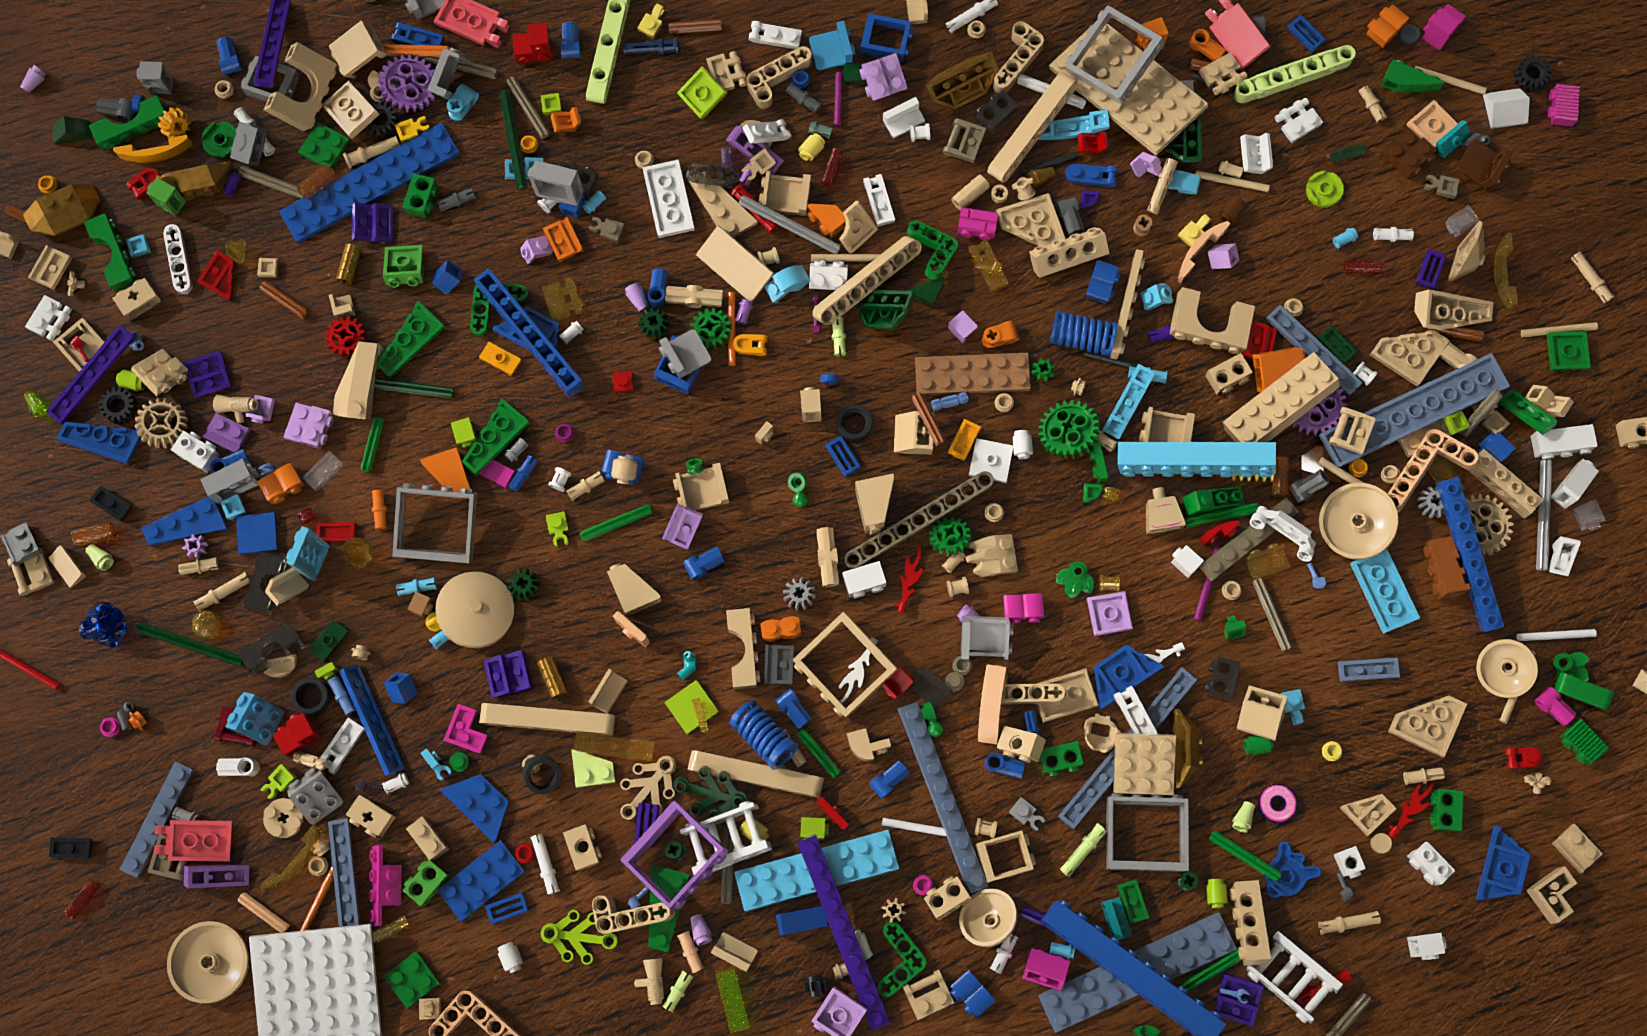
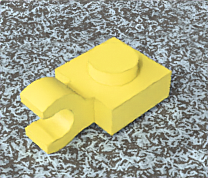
(650, 23)
(1194, 231)

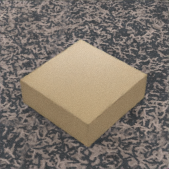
(268, 268)
(1495, 423)

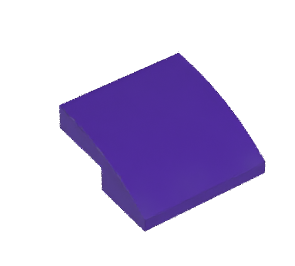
(372, 222)
(207, 374)
(508, 674)
(1230, 1007)

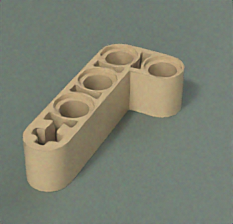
(801, 56)
(1015, 61)
(1028, 690)
(634, 915)

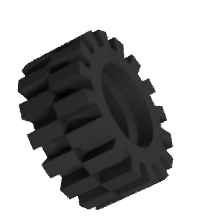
(1539, 66)
(388, 126)
(110, 398)

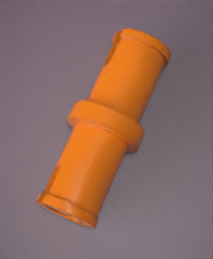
(379, 509)

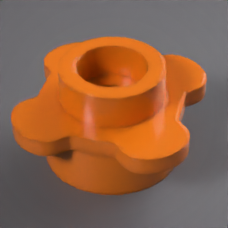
(137, 720)

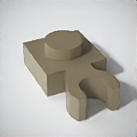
(1445, 185)
(609, 229)

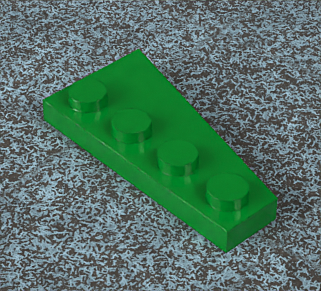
(414, 335)
(499, 432)

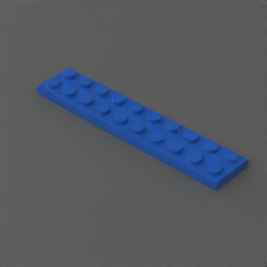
(369, 182)

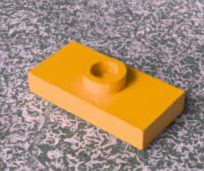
(500, 358)
(964, 440)

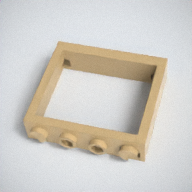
(826, 694)

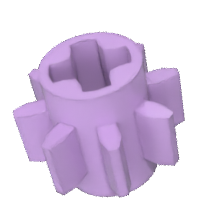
(191, 542)

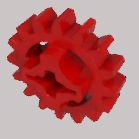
(341, 329)

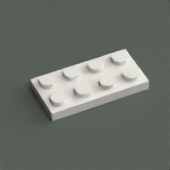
(668, 198)

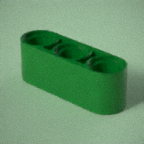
(1584, 691)

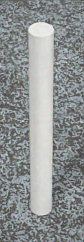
(1556, 635)
(913, 827)

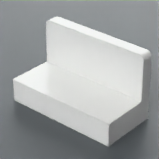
(902, 116)

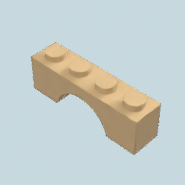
(740, 624)

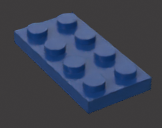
(481, 881)

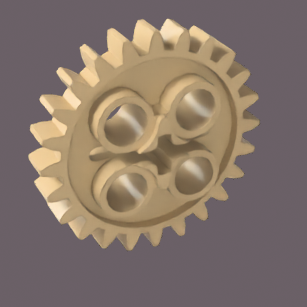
(1495, 516)

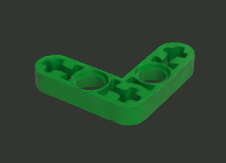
(939, 245)
(485, 323)
(906, 965)

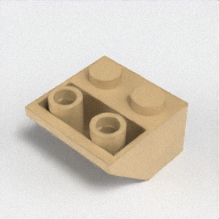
(912, 434)
(1262, 712)

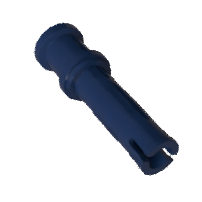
(661, 47)

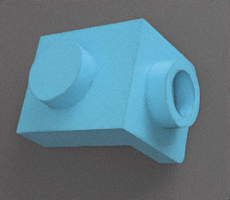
(1156, 296)

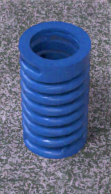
(1085, 329)
(763, 734)

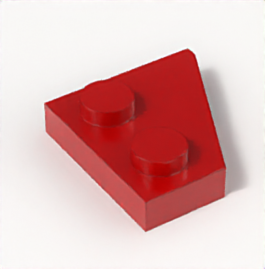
(218, 275)

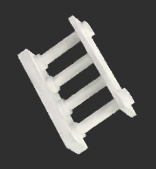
(740, 851)
(1312, 971)

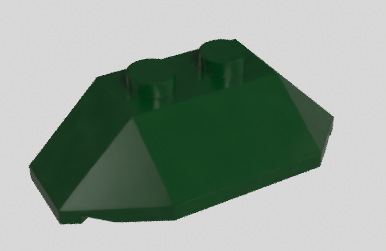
(1188, 144)
(885, 308)

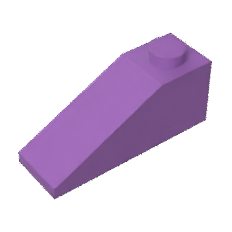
(740, 142)
(215, 875)

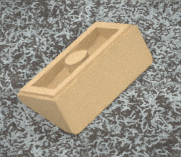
(66, 566)

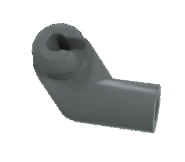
(1482, 138)
(123, 715)

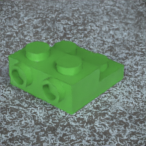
(403, 265)

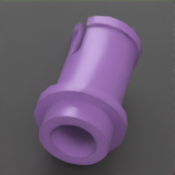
(746, 174)
(744, 311)

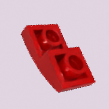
(1223, 530)

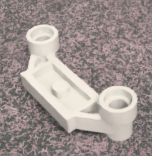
(1288, 527)

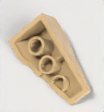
(1469, 253)
(1447, 310)
(356, 388)

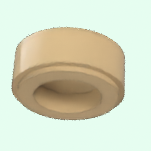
(1381, 843)

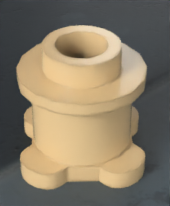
(1024, 188)

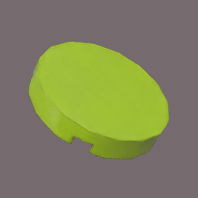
(1324, 189)

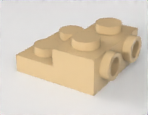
(160, 372)

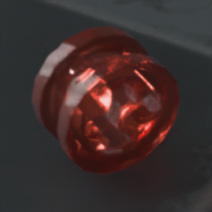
(306, 515)

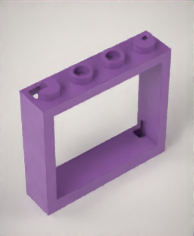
(652, 835)

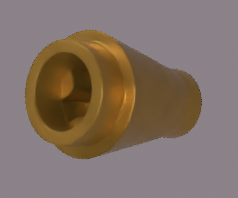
(1040, 175)

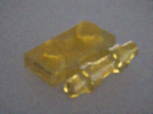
(556, 301)

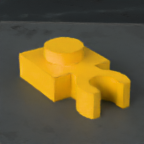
(410, 129)

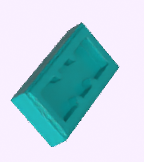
(1453, 139)

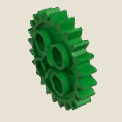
(1053, 425)

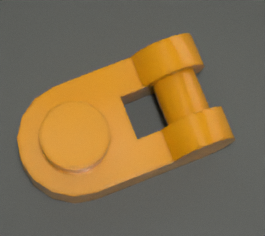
(743, 344)

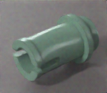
(819, 129)

